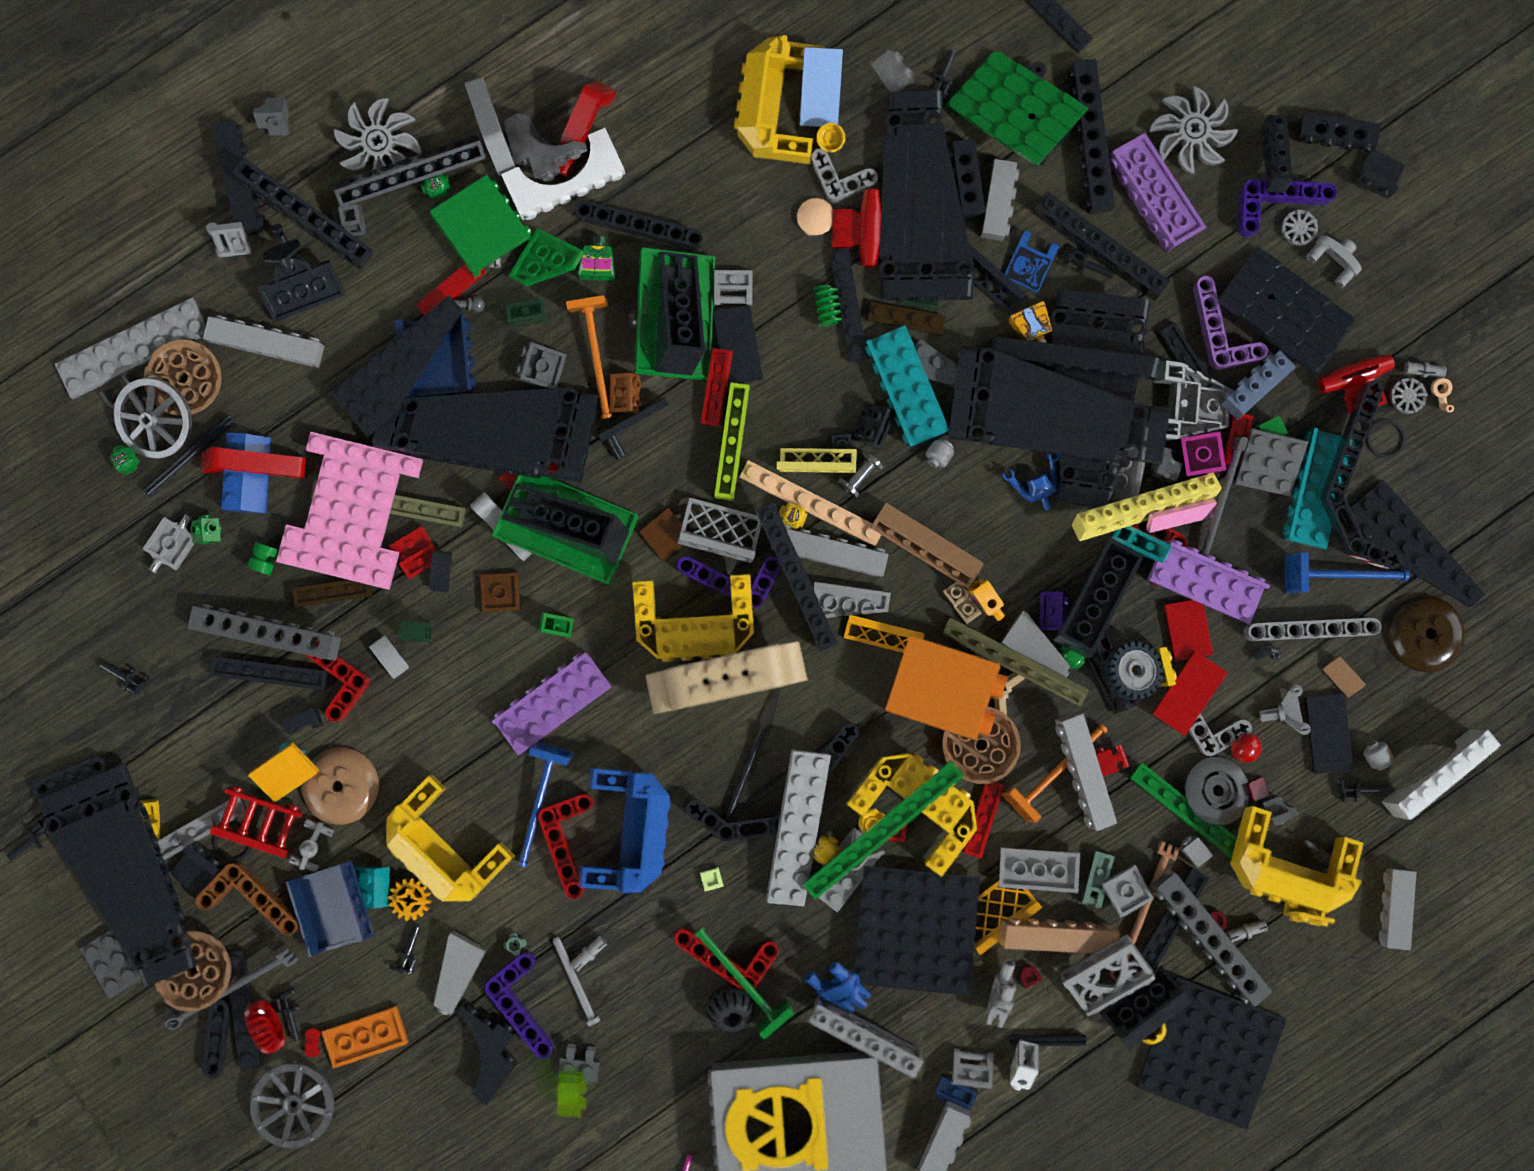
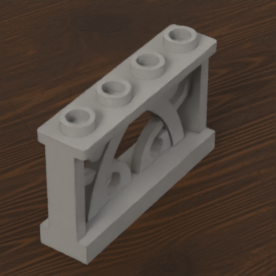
(1107, 994)

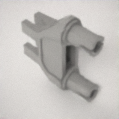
(1001, 994)

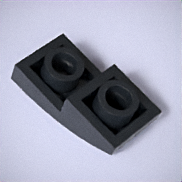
(842, 441)
(440, 571)

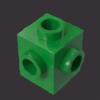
(206, 530)

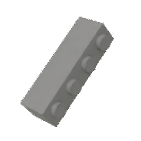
(999, 198)
(1397, 908)
(945, 1138)

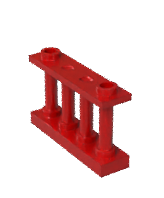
(260, 841)

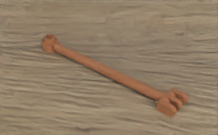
(1166, 855)

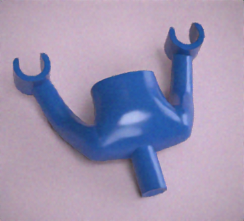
(1039, 486)

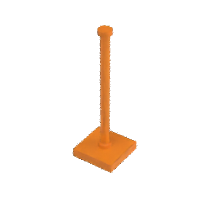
(588, 305)
(1022, 804)

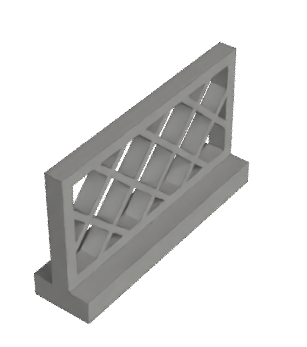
(716, 546)

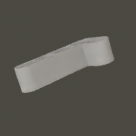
(491, 512)

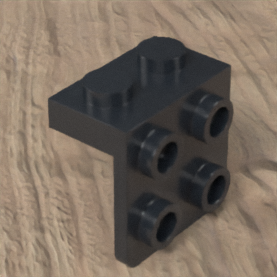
(1380, 174)
(196, 868)

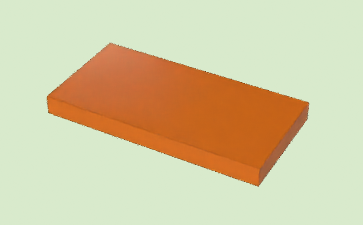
(364, 1036)

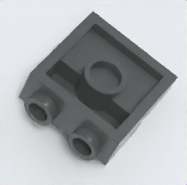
(540, 366)

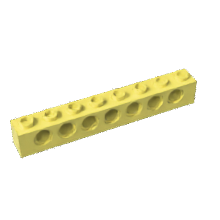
(1138, 508)

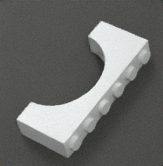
(535, 197)
(1470, 751)

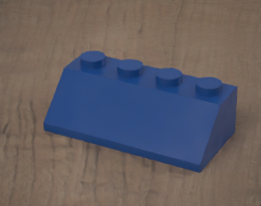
(244, 490)

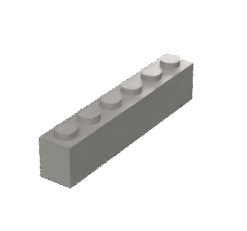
(263, 342)
(838, 552)
(1085, 771)

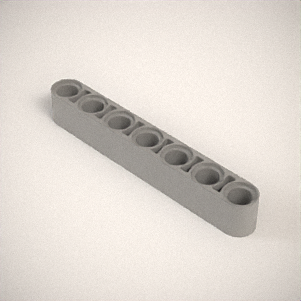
(1321, 629)

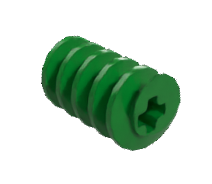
(826, 305)

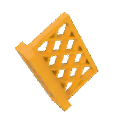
(1023, 914)

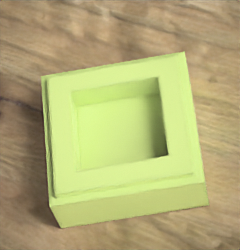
(711, 879)

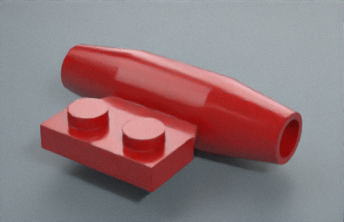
(860, 228)
(1353, 376)

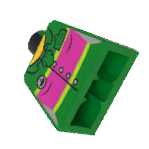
(597, 262)

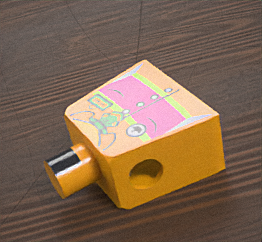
(981, 592)

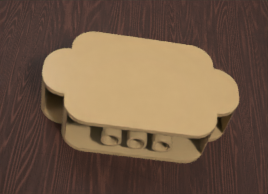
(766, 667)

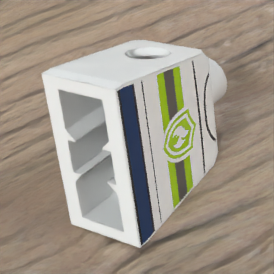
(1024, 1075)

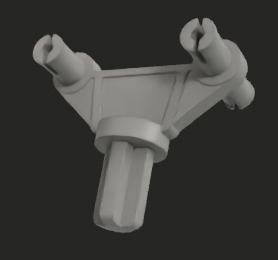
(1288, 711)
(309, 847)

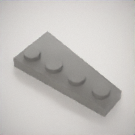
(848, 600)

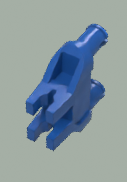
(840, 990)

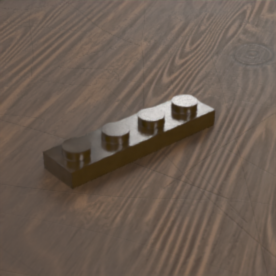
(913, 319)
(330, 593)

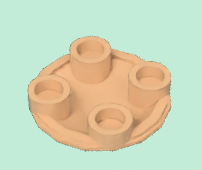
(815, 216)

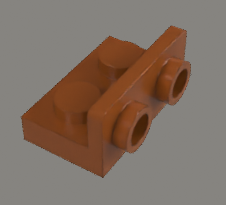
(625, 393)

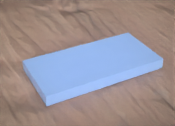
(821, 86)

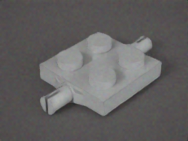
(169, 543)

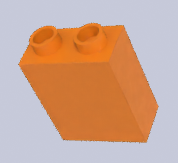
(946, 689)

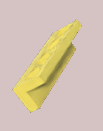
(815, 466)

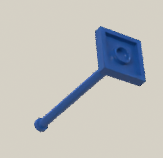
(1298, 573)
(550, 755)

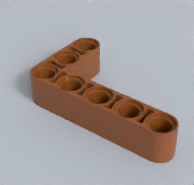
(258, 887)

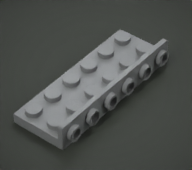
(867, 1037)

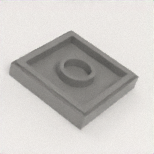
(1127, 891)

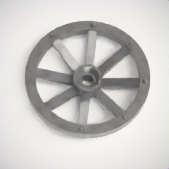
(154, 416)
(288, 1108)

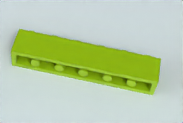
(732, 441)

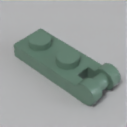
(1099, 872)

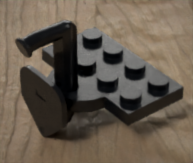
(298, 287)

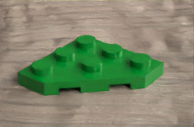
(545, 258)

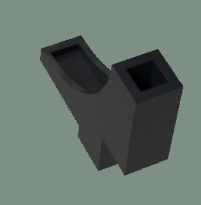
(494, 1062)

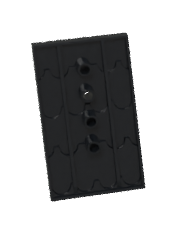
(1287, 311)

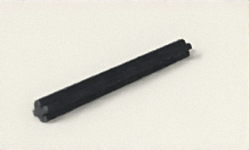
(189, 455)

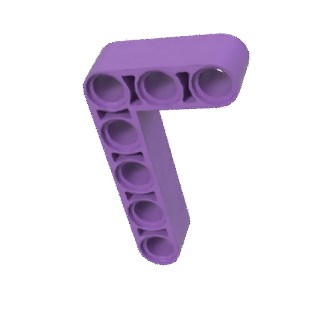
(1218, 331)

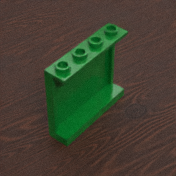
(480, 224)

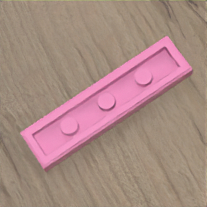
(1181, 515)

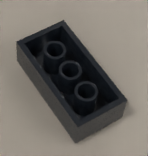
(1145, 1009)

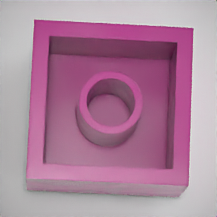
(1203, 454)

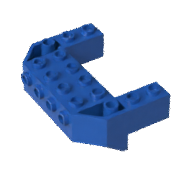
(642, 832)

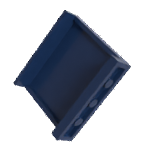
(451, 365)
(330, 908)

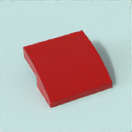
(414, 551)

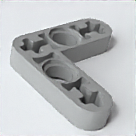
(840, 185)
(1214, 738)

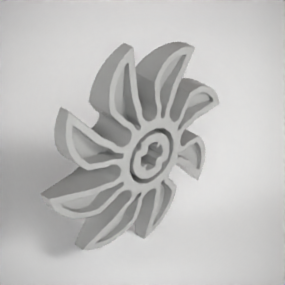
(1197, 121)
(374, 132)

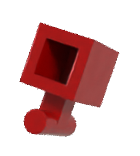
(1108, 761)

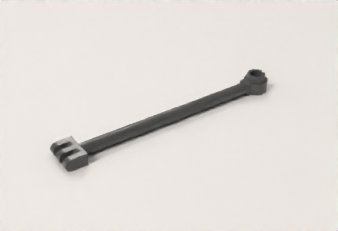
(1239, 444)
(283, 956)

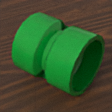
(262, 558)

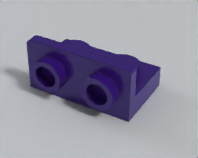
(1053, 609)

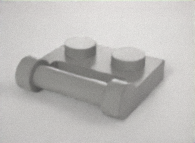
(234, 236)
(733, 281)
(972, 1074)

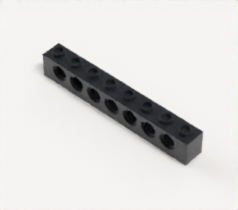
(408, 171)
(1095, 203)
(302, 213)
(1101, 246)
(796, 576)

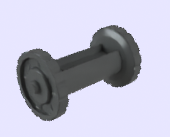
(861, 473)

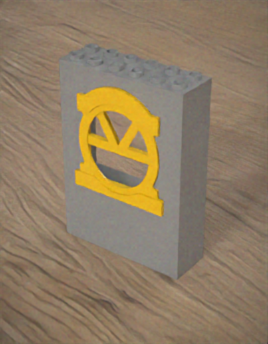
(835, 1089)

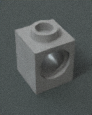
(1195, 851)

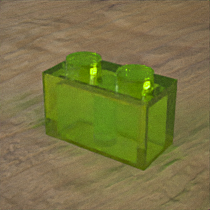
(570, 1094)

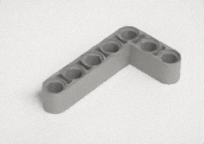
(489, 125)

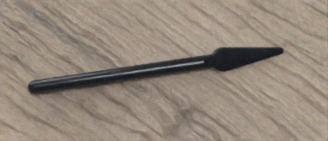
(765, 719)

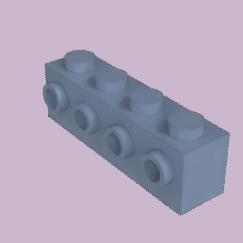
(1258, 385)

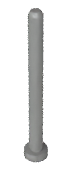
(575, 982)

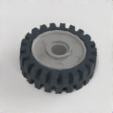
(1120, 671)

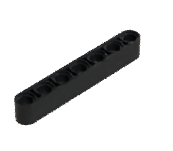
(632, 219)

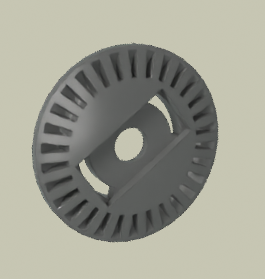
(1201, 795)

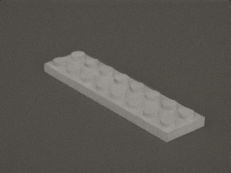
(130, 348)
(798, 827)

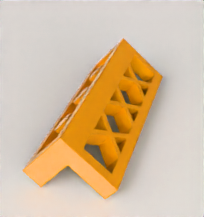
(880, 627)

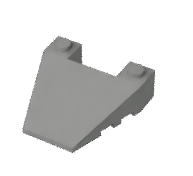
(1189, 409)

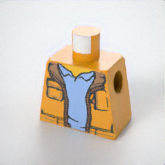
(1032, 323)

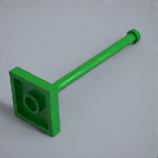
(774, 1017)

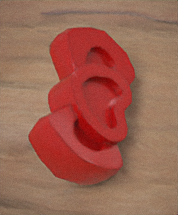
(312, 1042)

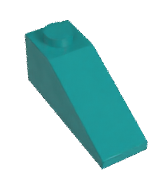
(1143, 543)

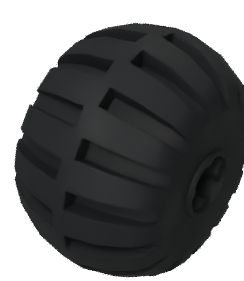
(730, 1009)

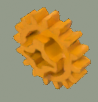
(409, 907)

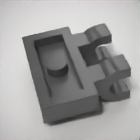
(588, 1066)

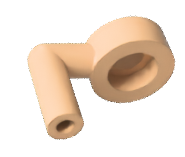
(1441, 394)

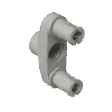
(1339, 252)

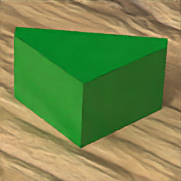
(556, 625)

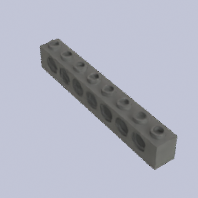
(201, 621)
(1257, 988)

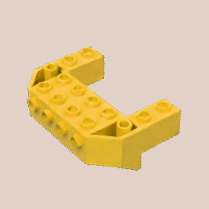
(761, 101)
(694, 635)
(951, 810)
(430, 856)
(1289, 881)

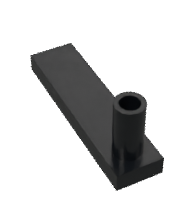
(610, 434)

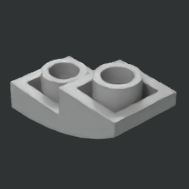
(389, 656)

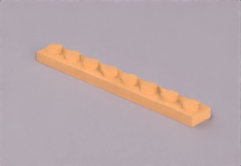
(813, 503)

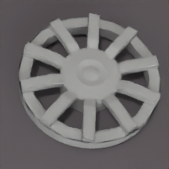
(1299, 227)
(1408, 396)

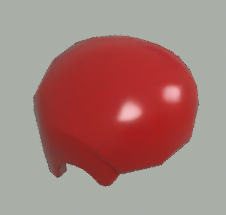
(1246, 748)

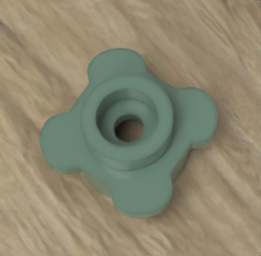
(515, 950)

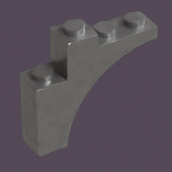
(533, 150)

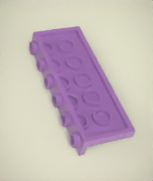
(1155, 192)
(1209, 582)
(551, 702)

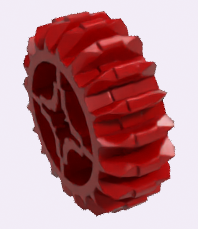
(264, 1026)

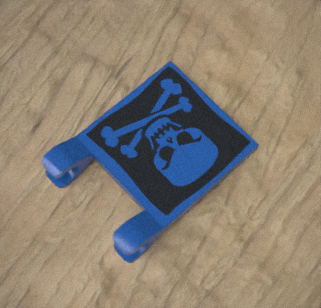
(1028, 265)

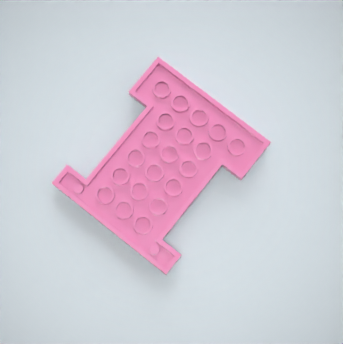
(349, 512)

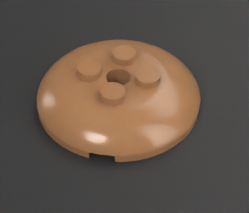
(185, 358)
(994, 761)
(358, 791)
(208, 985)

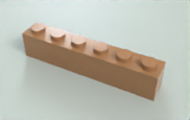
(927, 545)
(1056, 936)

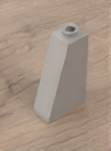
(1030, 642)
(458, 968)

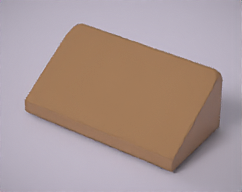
(1343, 676)

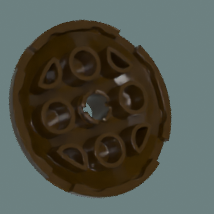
(1408, 634)

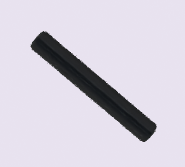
(1050, 1040)

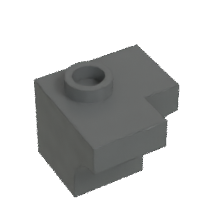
(273, 115)
(350, 219)
(1168, 470)
(1279, 810)

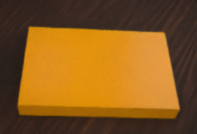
(283, 772)

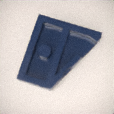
(957, 1094)

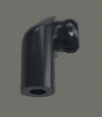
(1265, 651)

